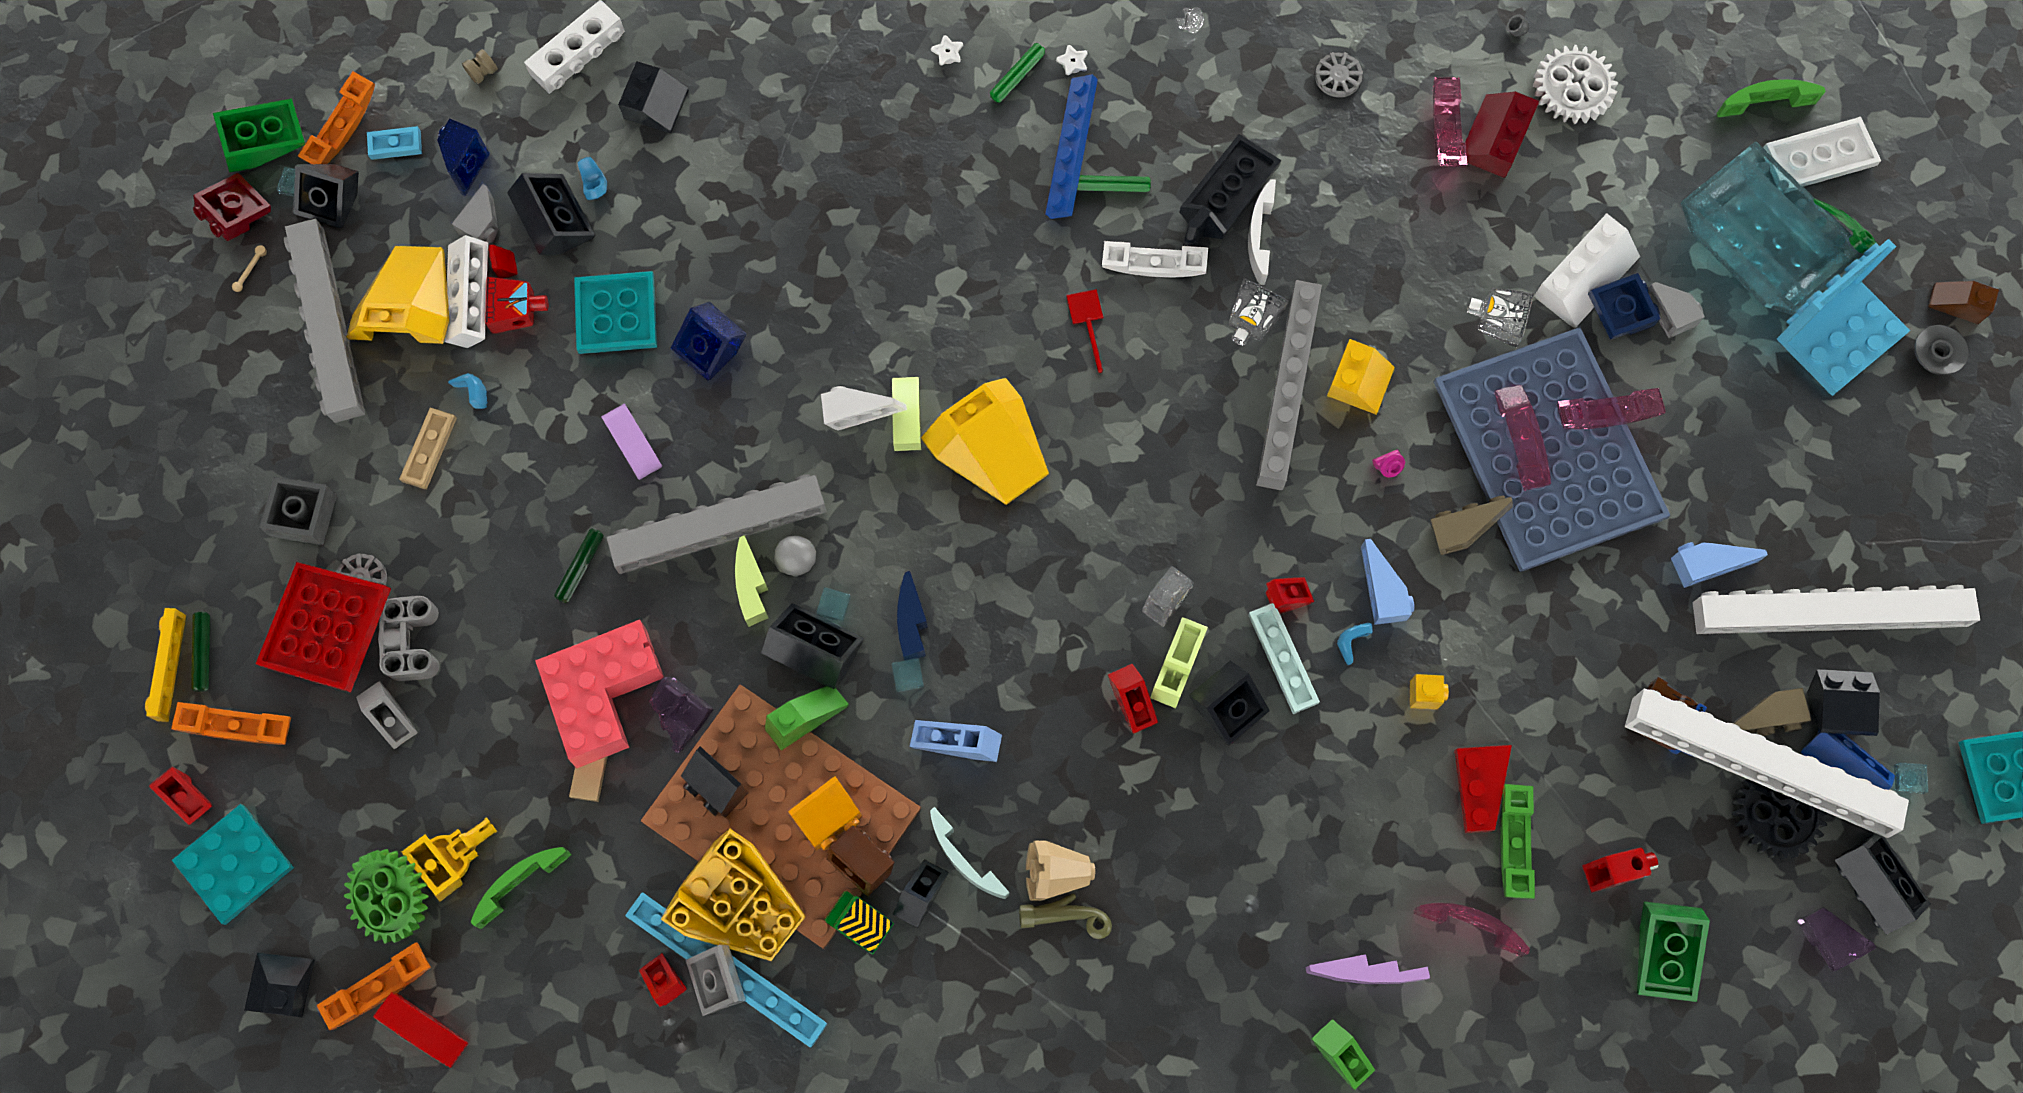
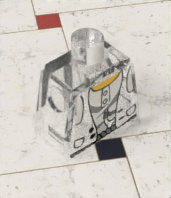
(1255, 312)
(1503, 314)
(1169, 595)

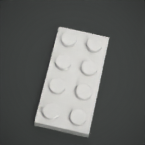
(1826, 152)

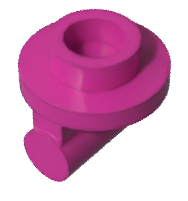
(1390, 463)

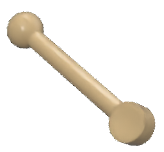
(260, 252)

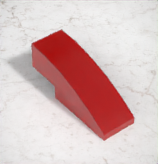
(420, 1029)

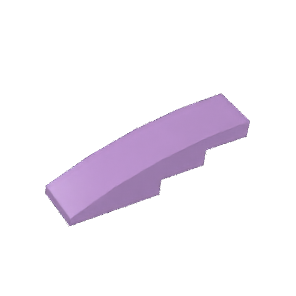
(1357, 971)

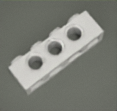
(575, 35)
(466, 291)

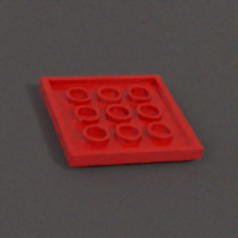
(323, 626)

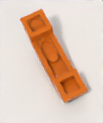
(341, 123)
(231, 724)
(374, 988)

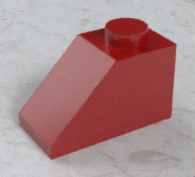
(1133, 698)

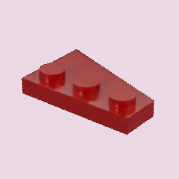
(1481, 784)

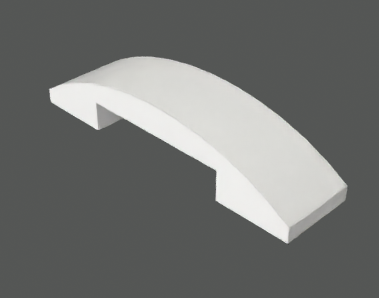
(1260, 258)
(1154, 262)

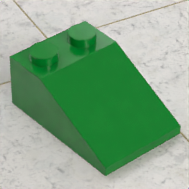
(258, 133)
(1671, 951)

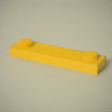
(166, 664)

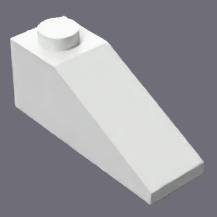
(852, 407)

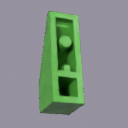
(803, 715)

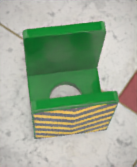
(859, 922)

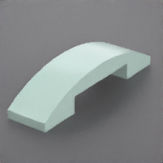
(988, 883)

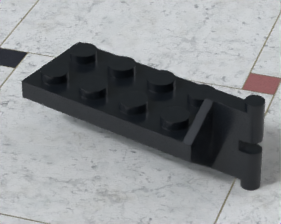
(1227, 190)

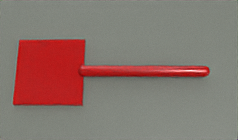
(1086, 308)

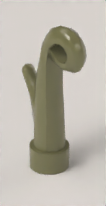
(1061, 911)

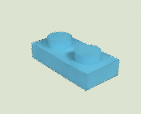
(394, 143)

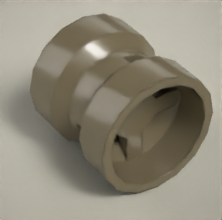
(480, 66)

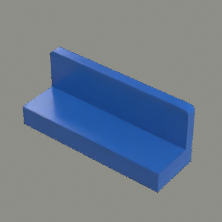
(1843, 753)

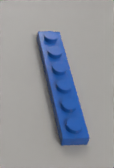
(1071, 147)

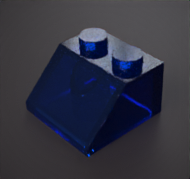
(462, 153)
(708, 339)

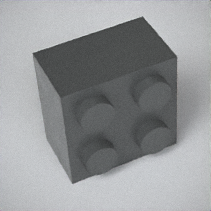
(298, 511)

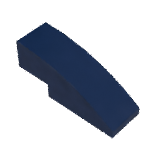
(910, 619)

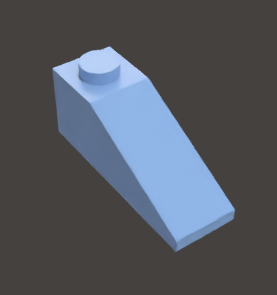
(1712, 560)
(1386, 590)
(956, 740)

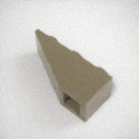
(1463, 528)
(1777, 711)

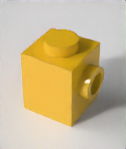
(1428, 691)

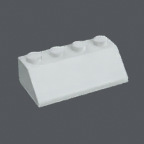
(1596, 261)

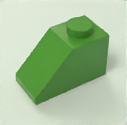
(1343, 1054)

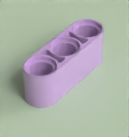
(631, 441)

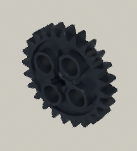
(1765, 830)

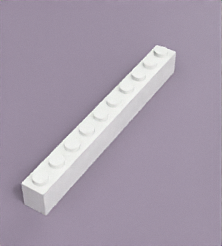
(1835, 610)
(1767, 763)

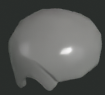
(794, 556)

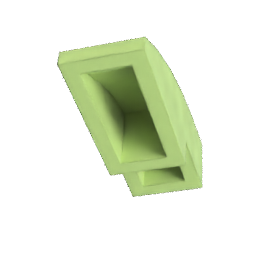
(907, 423)
(749, 584)
(1178, 662)

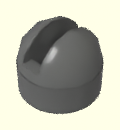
(1514, 26)

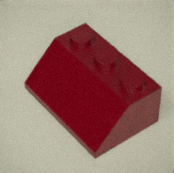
(1499, 131)

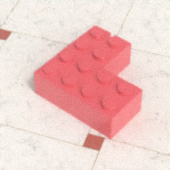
(586, 680)

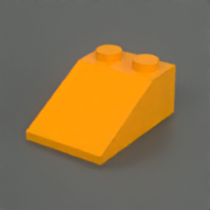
(826, 814)

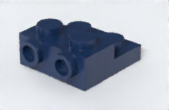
(1625, 306)

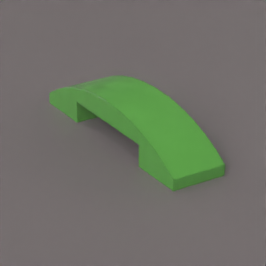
(1797, 91)
(1516, 842)
(490, 908)

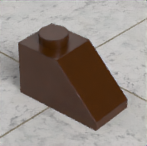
(1964, 300)

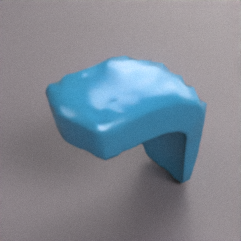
(593, 179)
(476, 389)
(1346, 637)

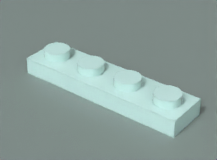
(1283, 658)

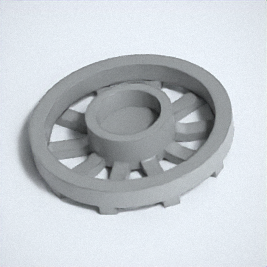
(1338, 74)
(363, 573)

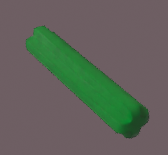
(1017, 72)
(1114, 183)

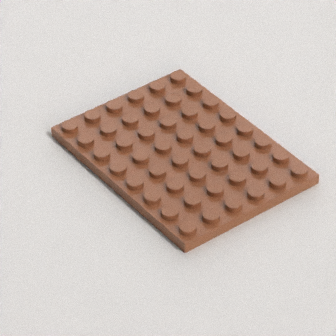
(774, 786)

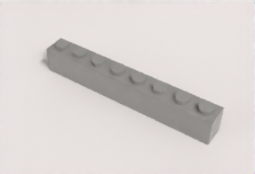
(324, 321)
(1289, 385)
(716, 524)

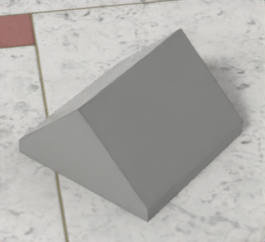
(715, 979)

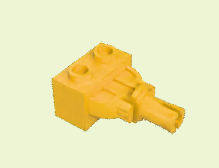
(447, 857)

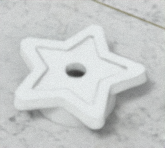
(947, 57)
(1068, 65)

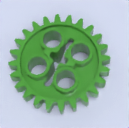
(386, 896)

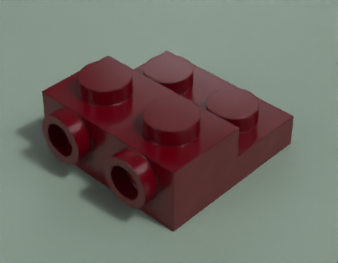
(230, 206)

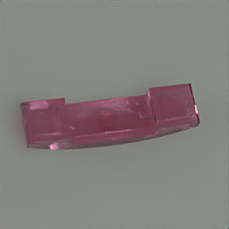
(1447, 122)
(1611, 411)
(1526, 437)
(1506, 938)

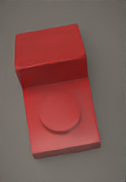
(1289, 594)
(180, 795)
(662, 980)

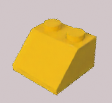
(1361, 377)

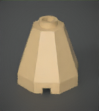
(1056, 870)

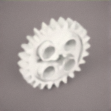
(1575, 84)

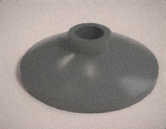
(1948, 343)

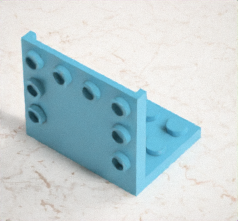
(1844, 326)

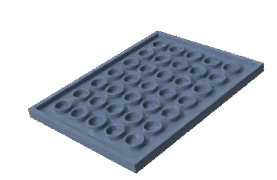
(1596, 474)

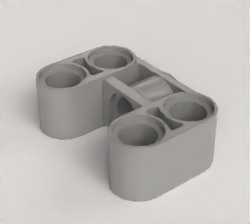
(395, 638)

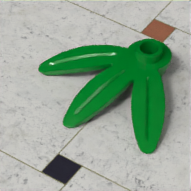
(1861, 238)

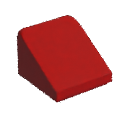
(502, 261)

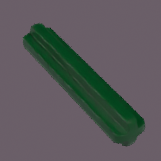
(578, 565)
(200, 651)

